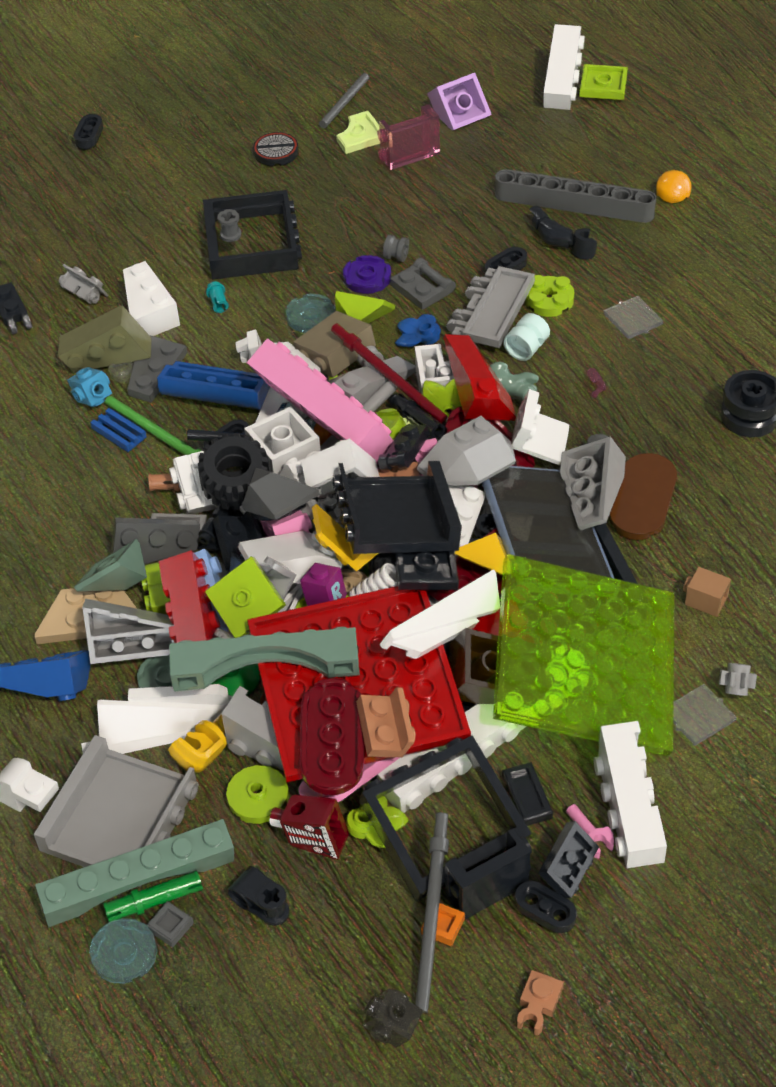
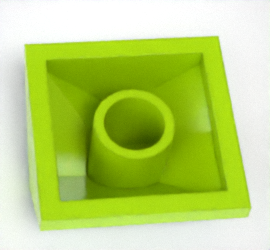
(362, 307)

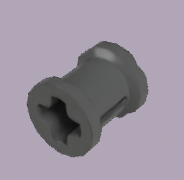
(229, 225)

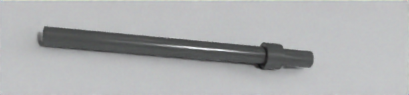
(438, 848)

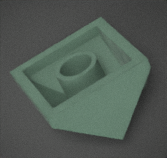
(115, 571)

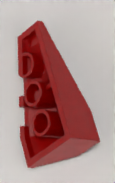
(476, 382)

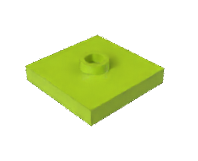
(603, 82)
(244, 595)

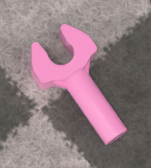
(597, 834)

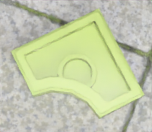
(360, 133)

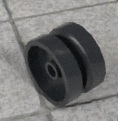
(749, 403)

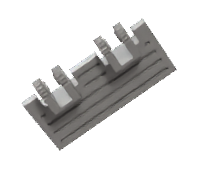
(492, 305)

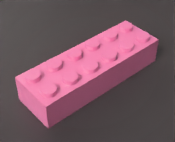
(320, 399)

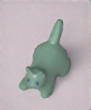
(517, 384)

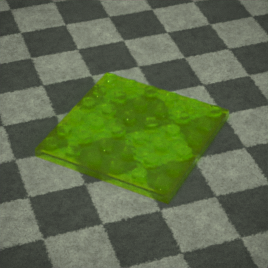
(584, 653)

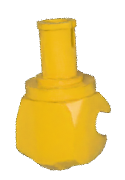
(200, 747)

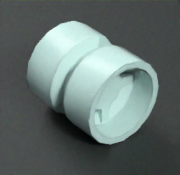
(526, 337)

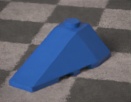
(52, 676)

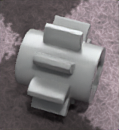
(737, 679)

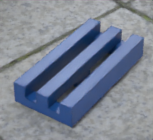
(121, 426)

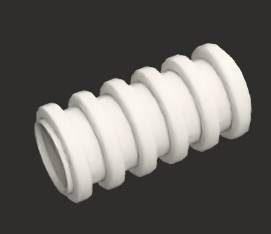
(382, 578)

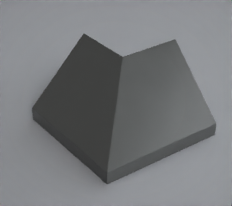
(275, 494)

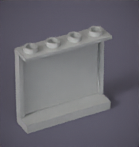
(113, 806)

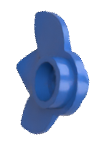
(418, 330)

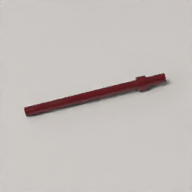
(354, 343)

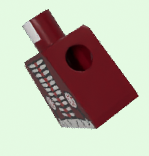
(312, 824)

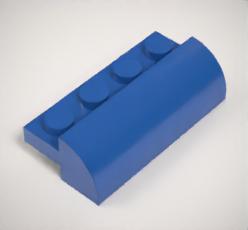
(213, 385)

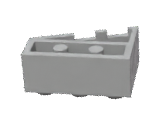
(250, 730)

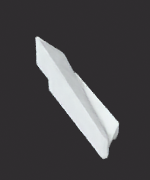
(446, 618)
(159, 712)

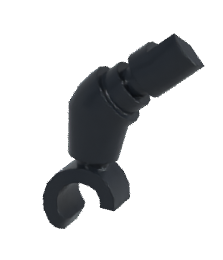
(561, 236)

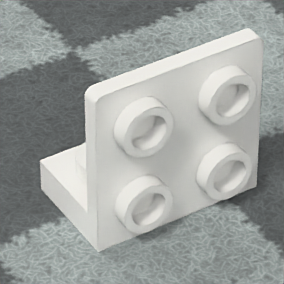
(538, 433)

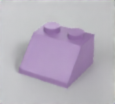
(460, 102)

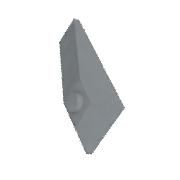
(367, 380)
(593, 480)

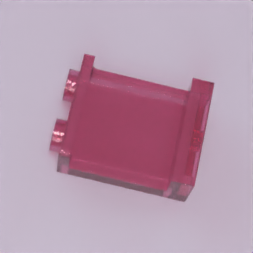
(409, 139)

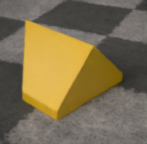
(485, 552)

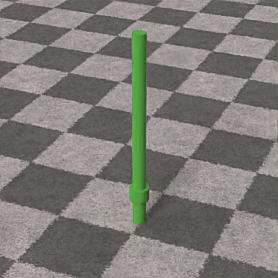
(150, 426)

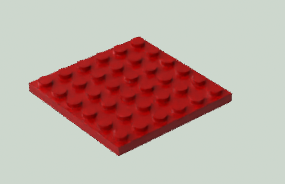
(426, 681)

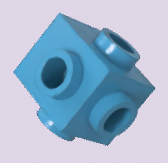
(90, 386)

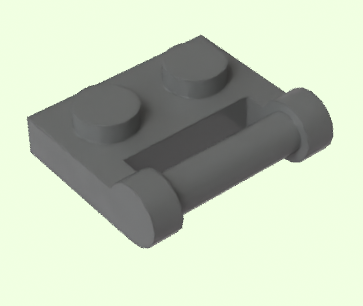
(419, 290)

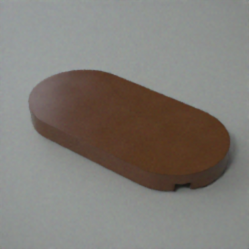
(644, 496)

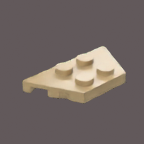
(66, 615)

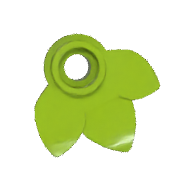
(441, 396)
(362, 828)

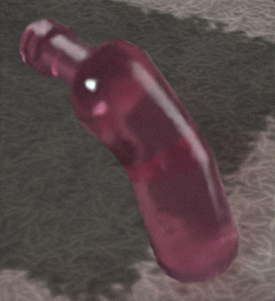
(596, 379)

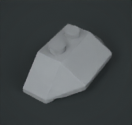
(471, 453)

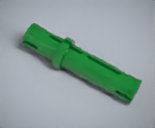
(152, 896)

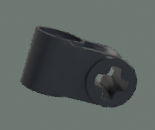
(260, 896)

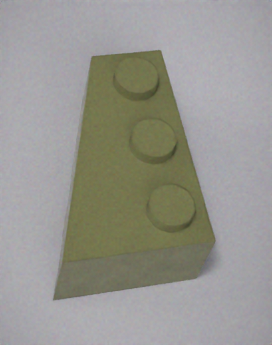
(105, 341)

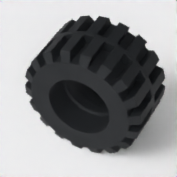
(225, 454)

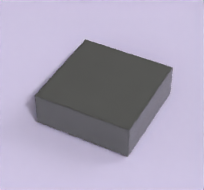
(170, 924)

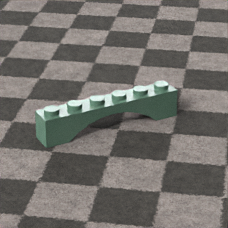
(202, 662)
(87, 887)

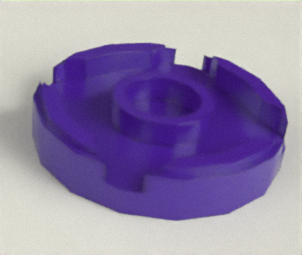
(367, 274)

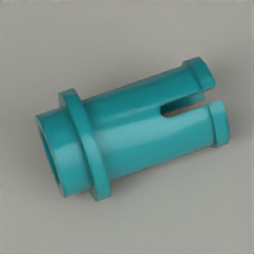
(215, 292)

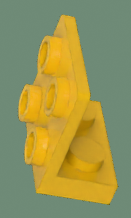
(332, 535)

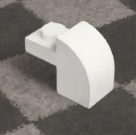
(25, 786)

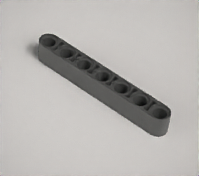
(575, 195)

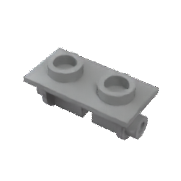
(89, 287)

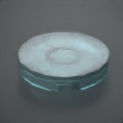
(308, 311)
(123, 950)

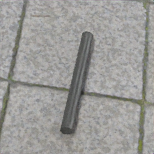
(344, 100)

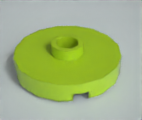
(252, 806)

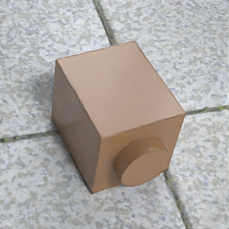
(706, 591)

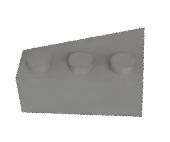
(124, 632)

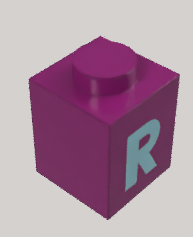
(323, 584)

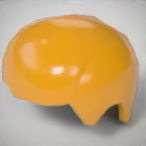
(673, 186)

